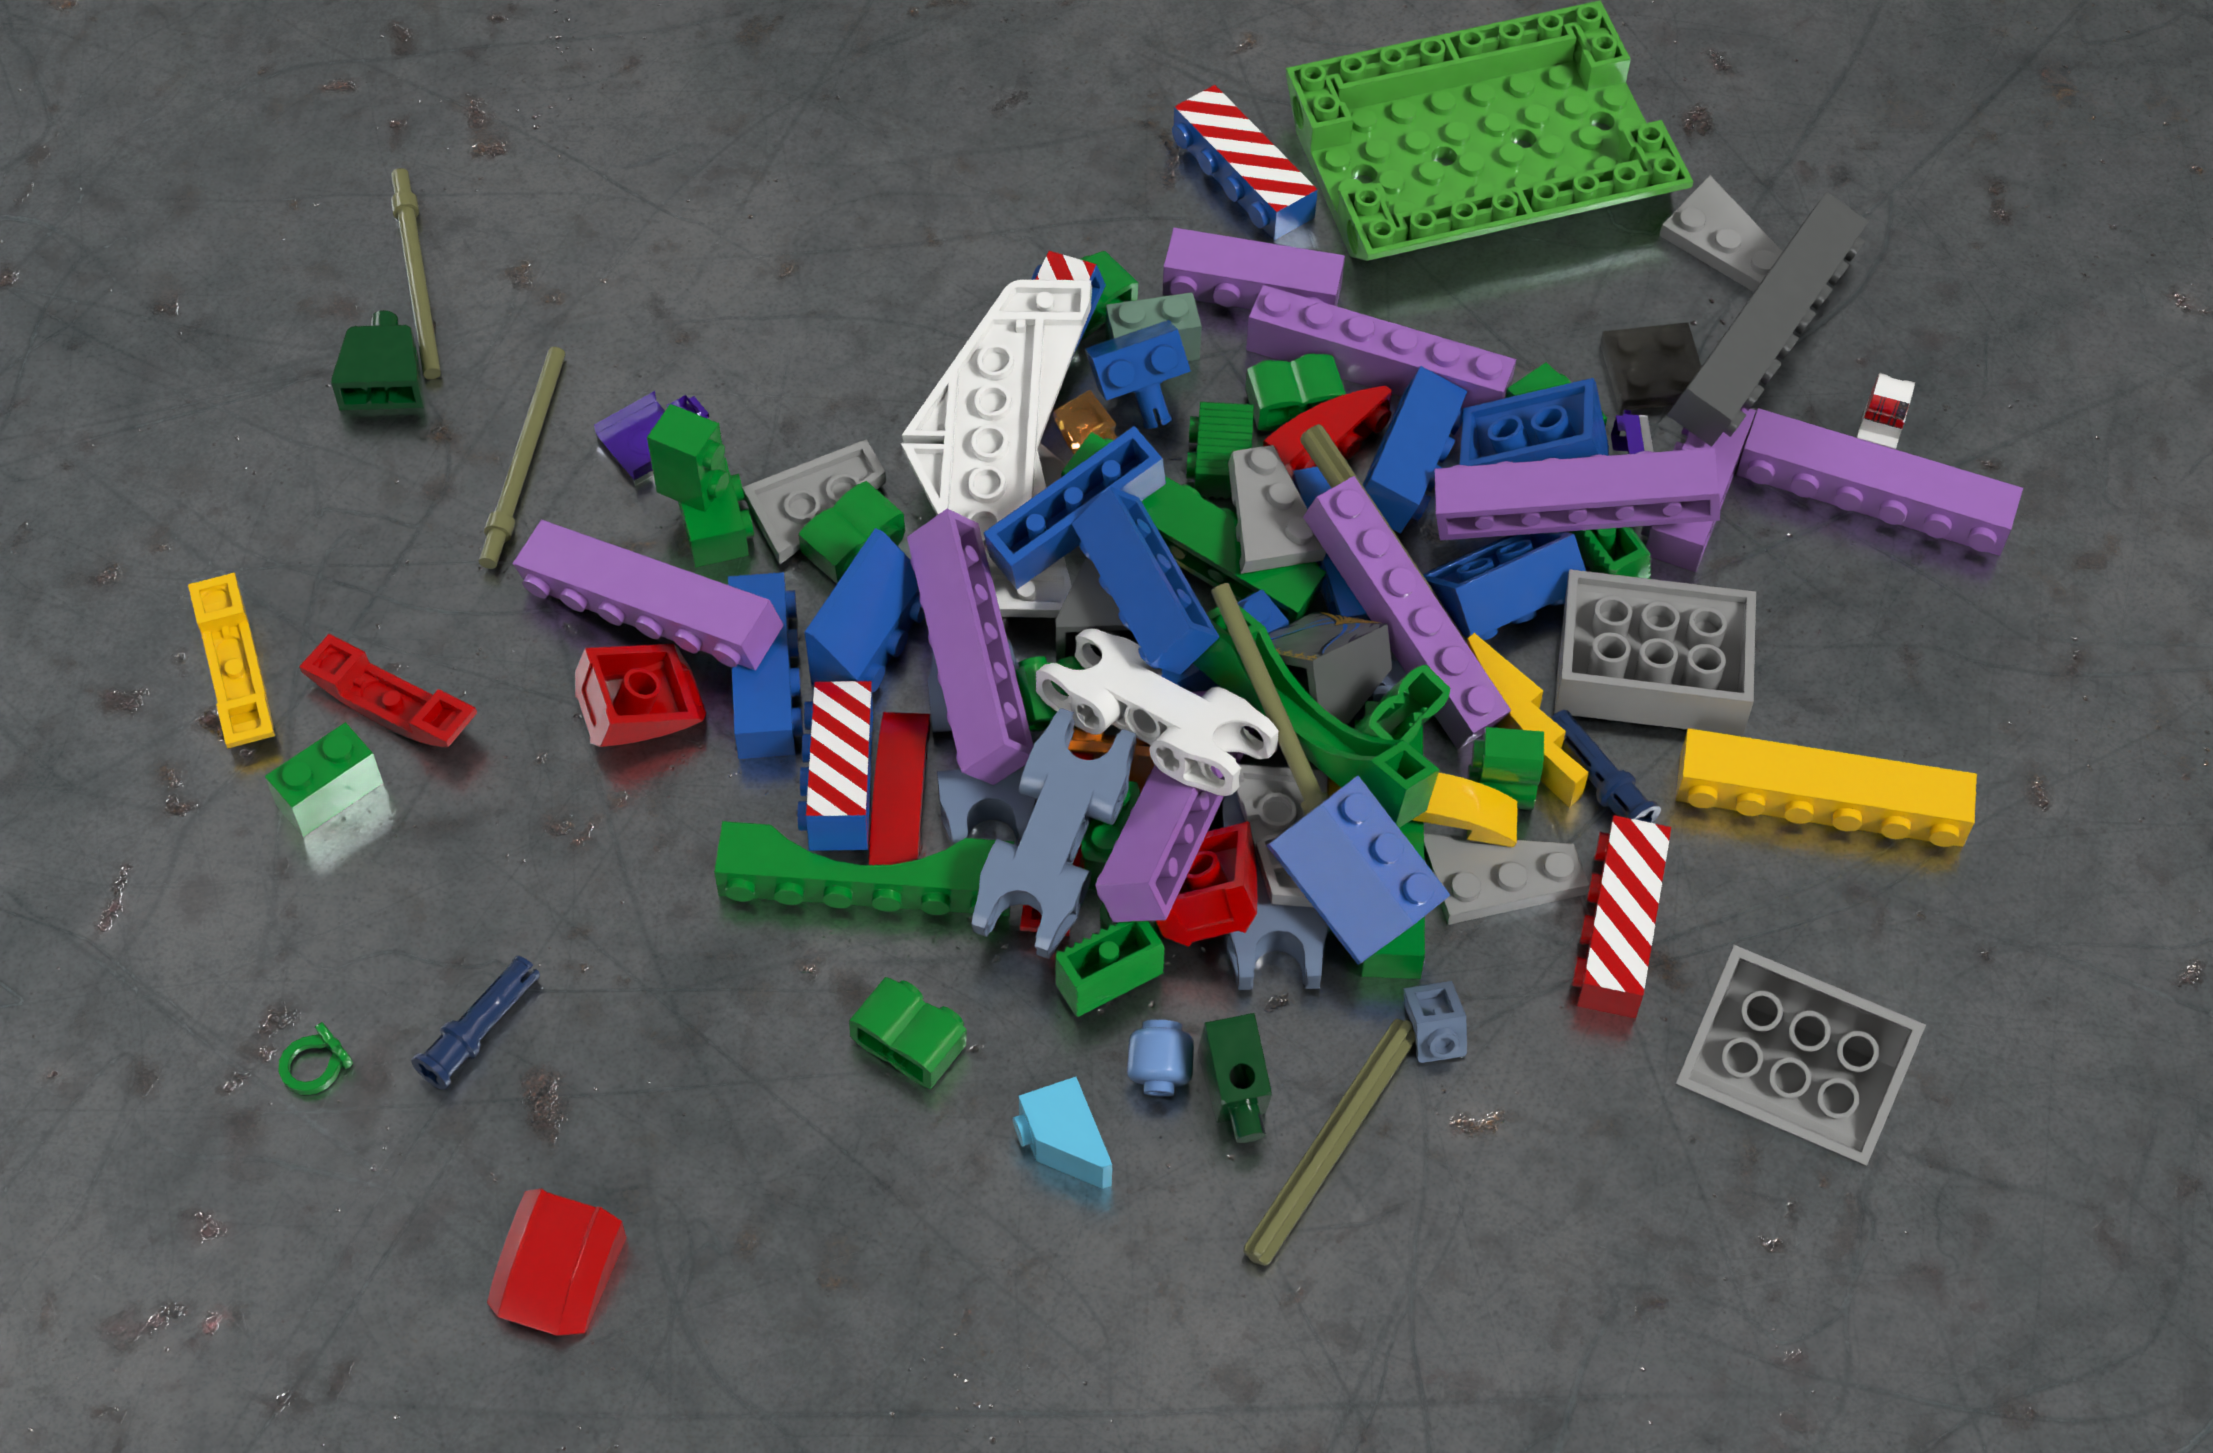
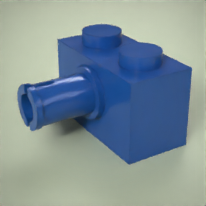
(1139, 366)

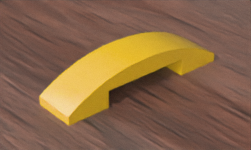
(232, 660)
(1471, 806)

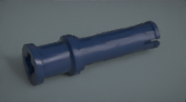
(1614, 787)
(462, 1037)

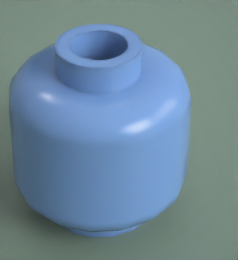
(1160, 1057)

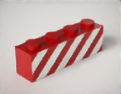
(1623, 916)

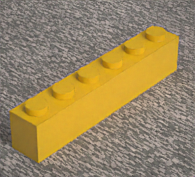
(1826, 788)

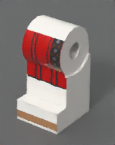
(1886, 411)

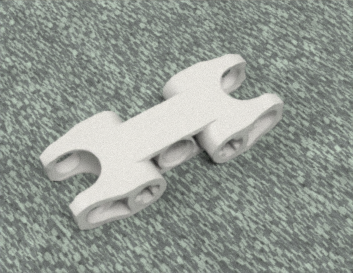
(1181, 727)

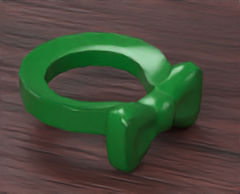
(339, 1059)

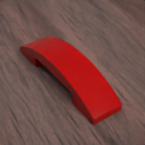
(384, 697)
(898, 788)

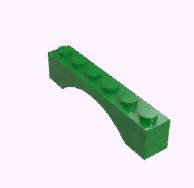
(1389, 768)
(764, 864)

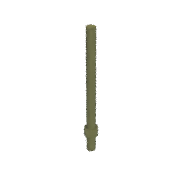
(406, 210)
(501, 521)
(1269, 697)

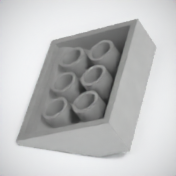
(1657, 652)
(1801, 1054)

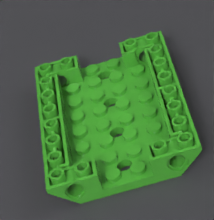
(1468, 102)

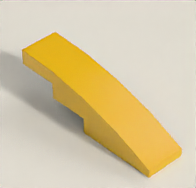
(1524, 698)

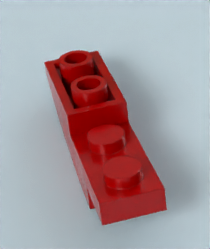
(1346, 420)

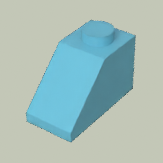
(1063, 1132)

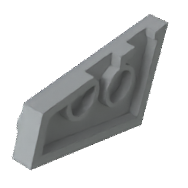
(1721, 235)
(797, 495)
(1269, 513)
(1272, 805)
(1499, 878)

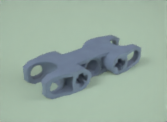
(966, 799)
(1041, 867)
(1275, 928)

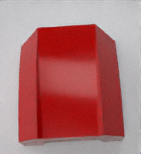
(636, 693)
(1218, 889)
(555, 1263)

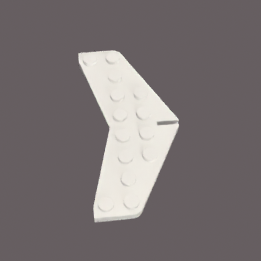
(986, 418)

